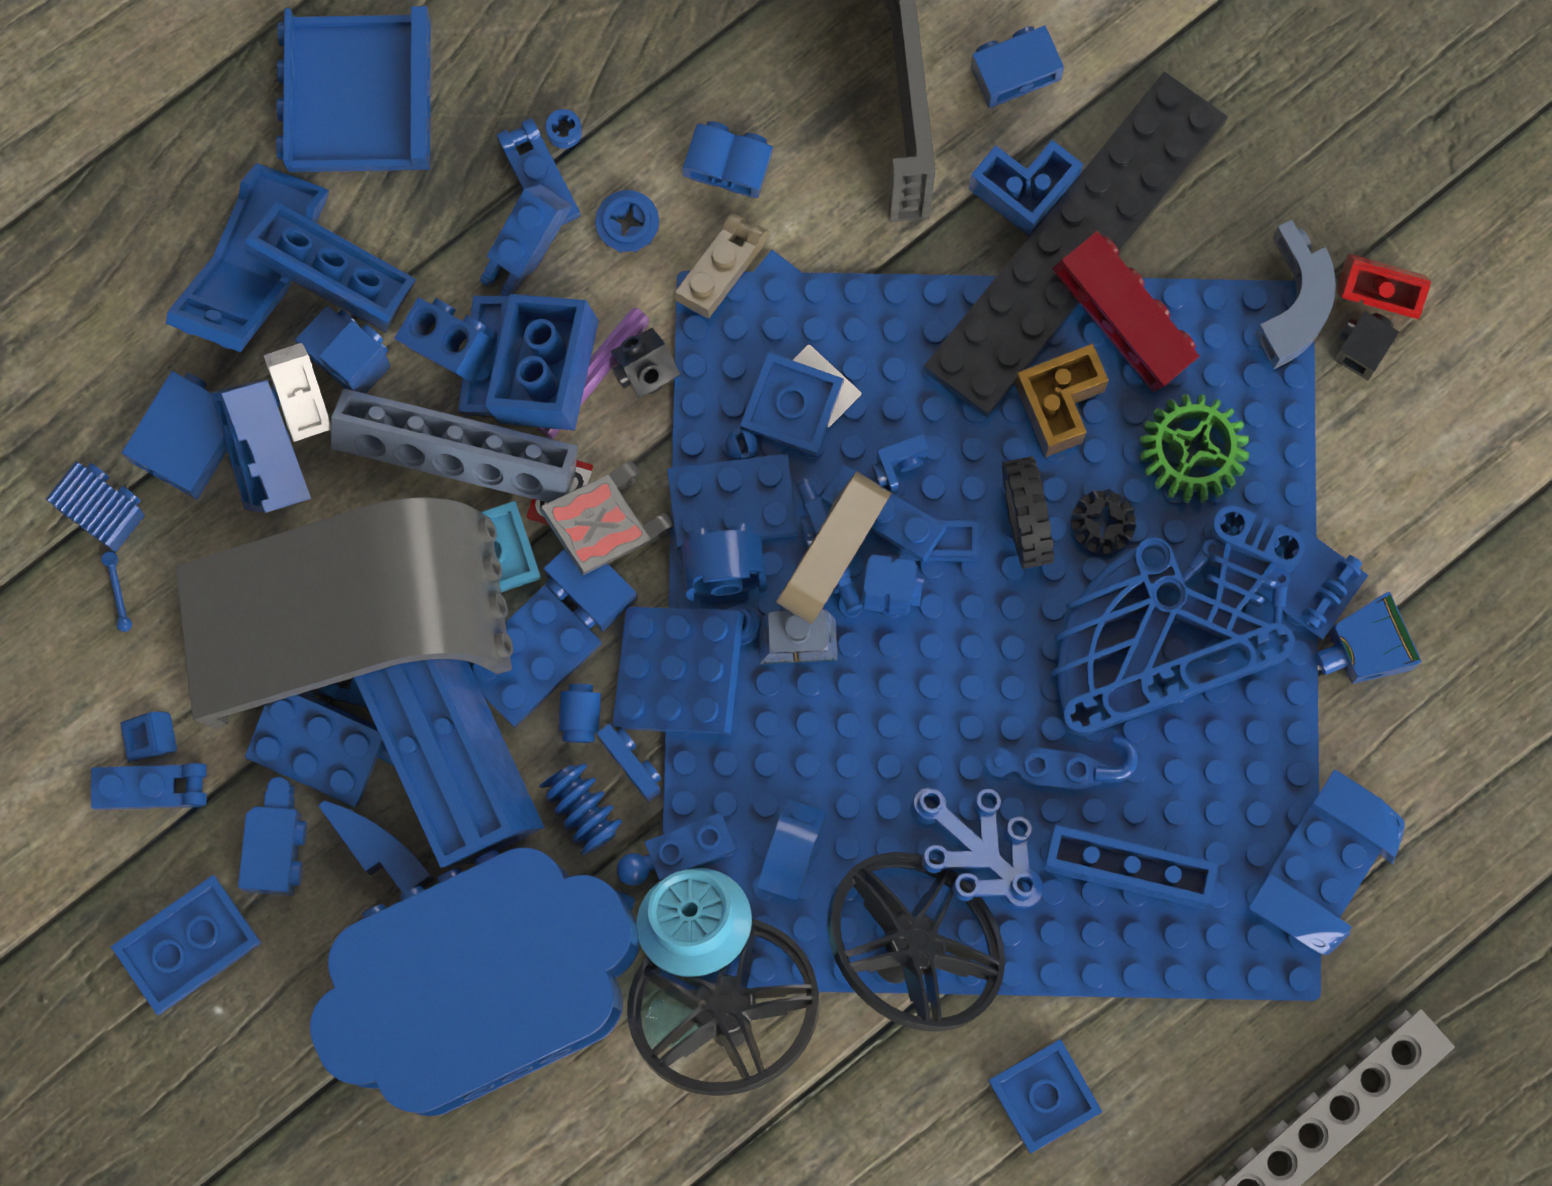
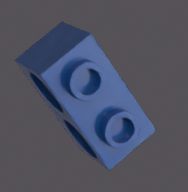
(444, 341)

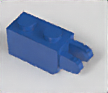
(525, 237)
(272, 843)

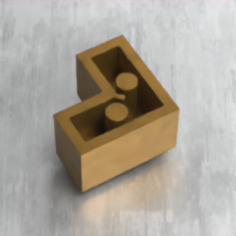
(1051, 395)

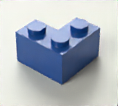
(1023, 193)
(344, 350)

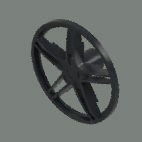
(913, 944)
(725, 1014)

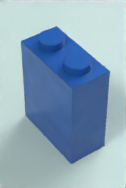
(179, 436)

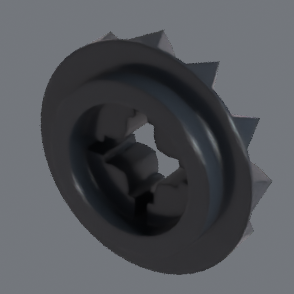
(1088, 532)

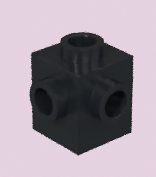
(644, 363)

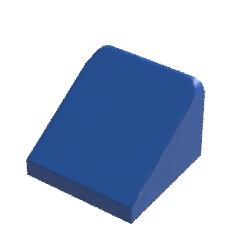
(148, 736)

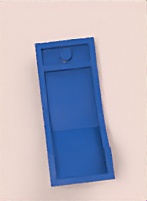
(232, 290)

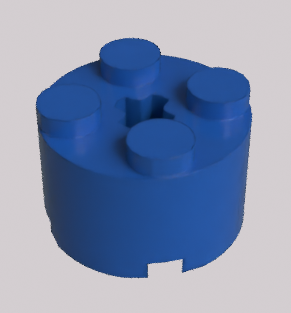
(723, 564)

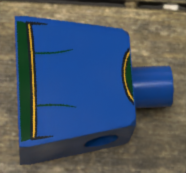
(1370, 643)

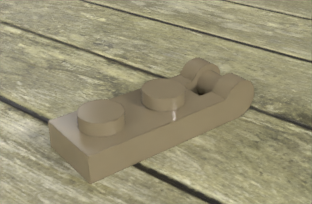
(721, 266)

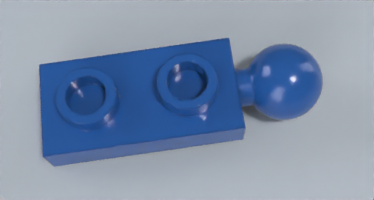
(679, 850)

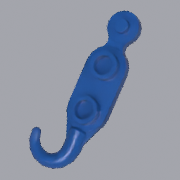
(1060, 767)

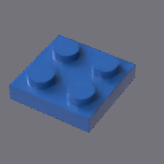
(792, 403)
(1045, 1096)

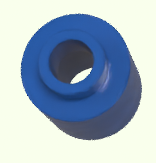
(579, 713)

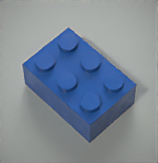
(542, 362)

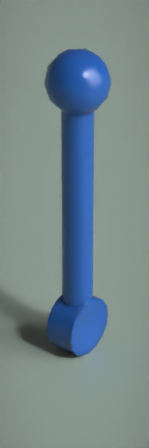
(110, 561)

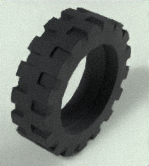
(1027, 512)

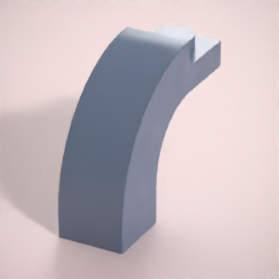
(1314, 275)

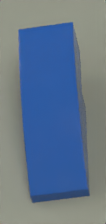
(376, 847)

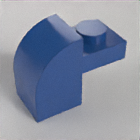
(791, 849)

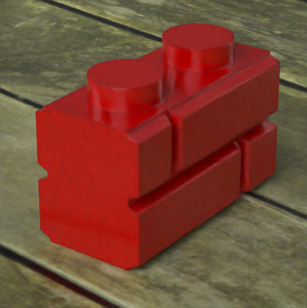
(1383, 286)

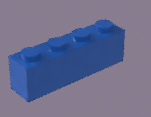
(1130, 867)

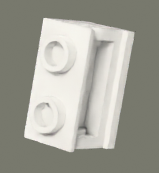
(298, 391)

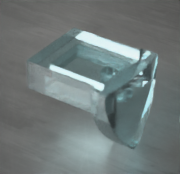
(663, 1019)

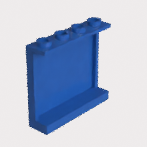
(355, 92)

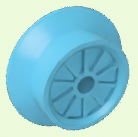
(694, 922)

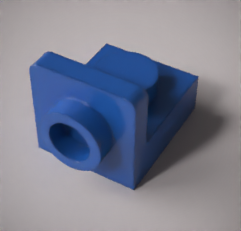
(902, 455)

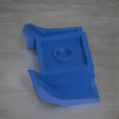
(1328, 862)

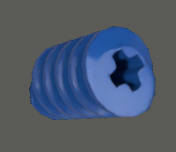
(582, 807)

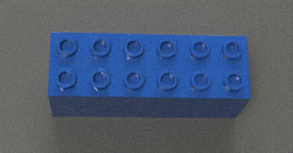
(450, 758)

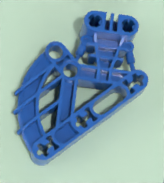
(1244, 565)

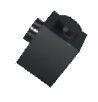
(1366, 343)

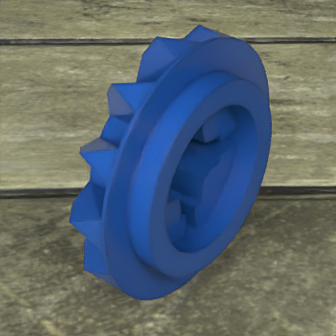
(616, 207)

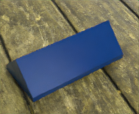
(329, 266)

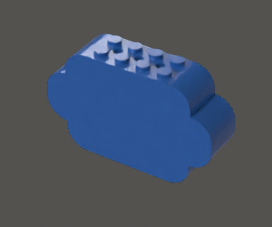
(474, 981)

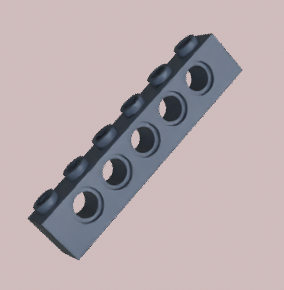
(452, 446)

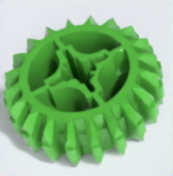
(1209, 418)

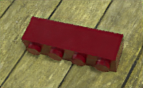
(1126, 311)

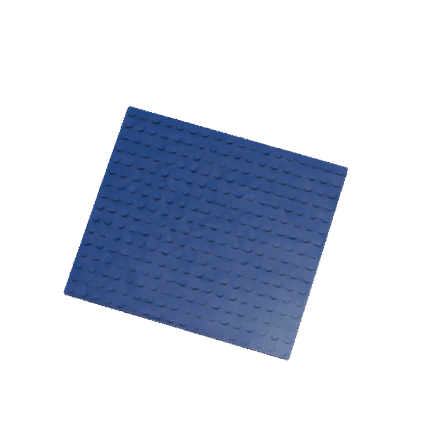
(972, 665)

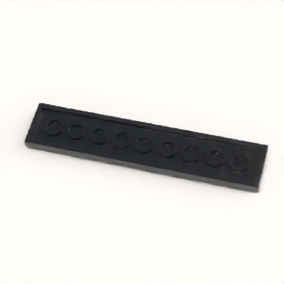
(1109, 196)

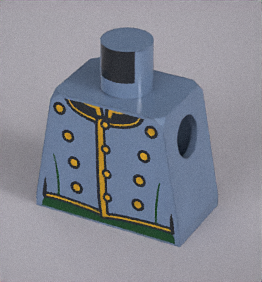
(791, 639)

